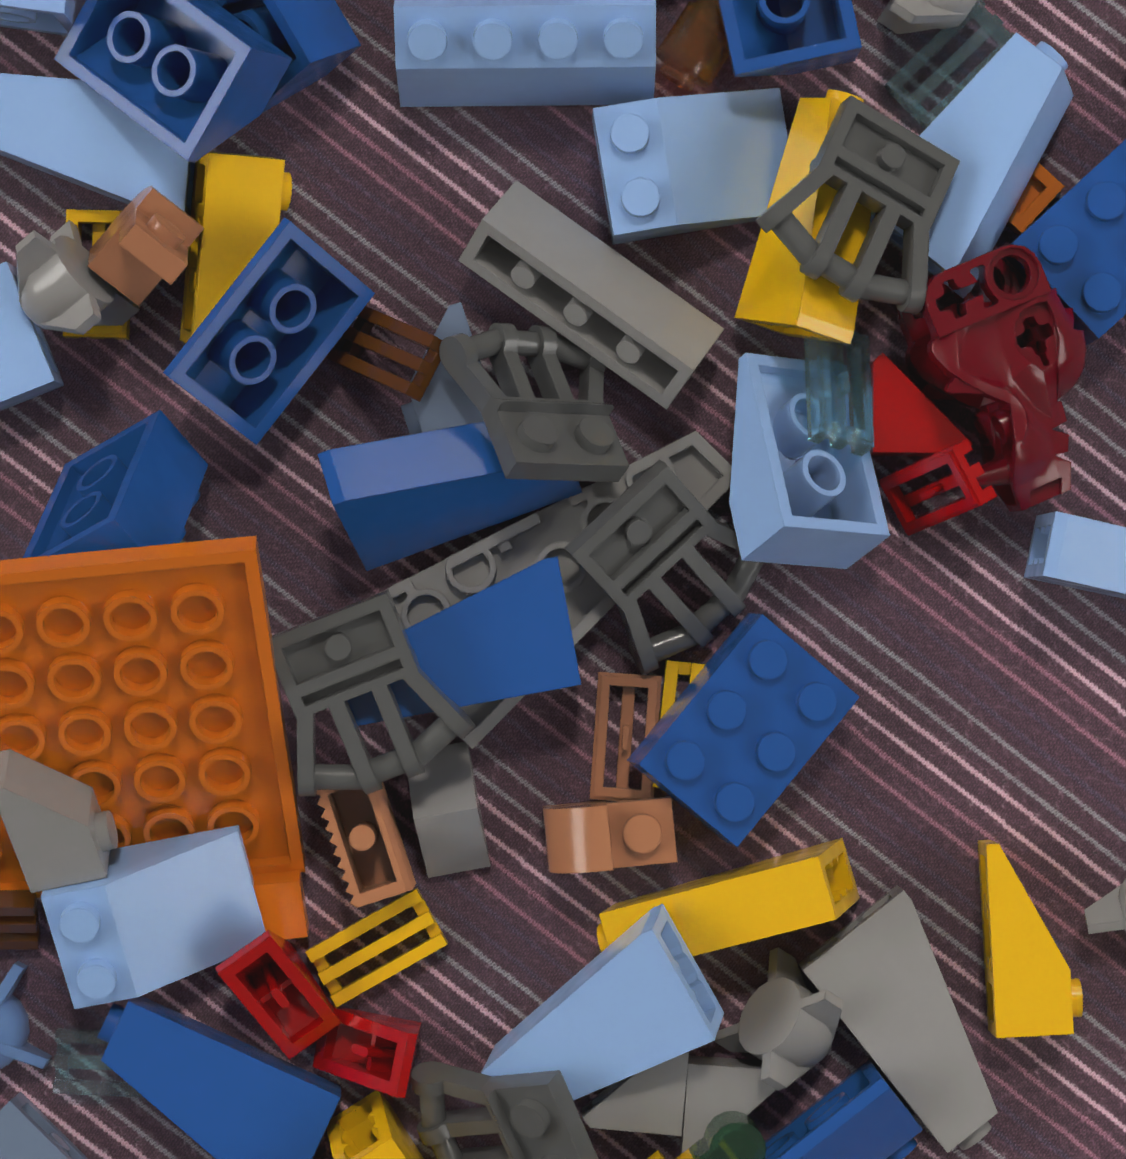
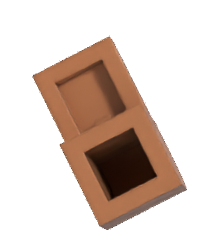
(144, 245)
(609, 835)

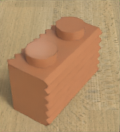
(367, 844)

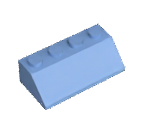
(524, 52)

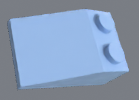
(688, 161)
(793, 495)
(155, 916)

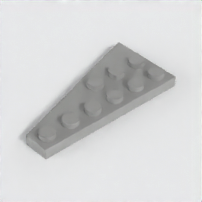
(546, 536)

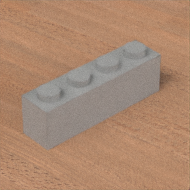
(590, 294)

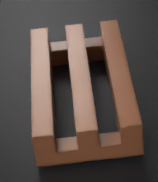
(628, 682)

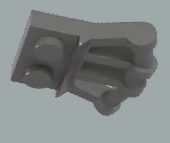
(890, 174)
(533, 435)
(639, 542)
(343, 658)
(526, 1110)

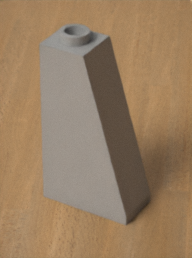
(906, 1017)

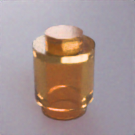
(694, 46)

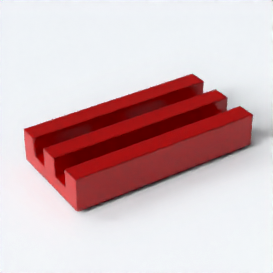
(962, 475)

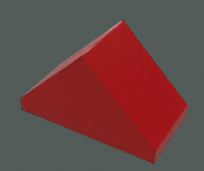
(904, 417)
(279, 992)
(370, 1050)

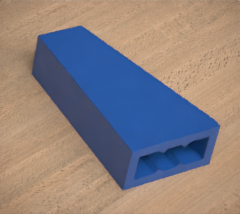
(427, 491)
(491, 645)
(218, 1087)

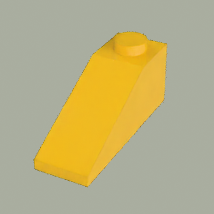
(239, 207)
(1024, 970)

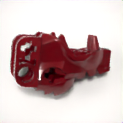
(1009, 385)

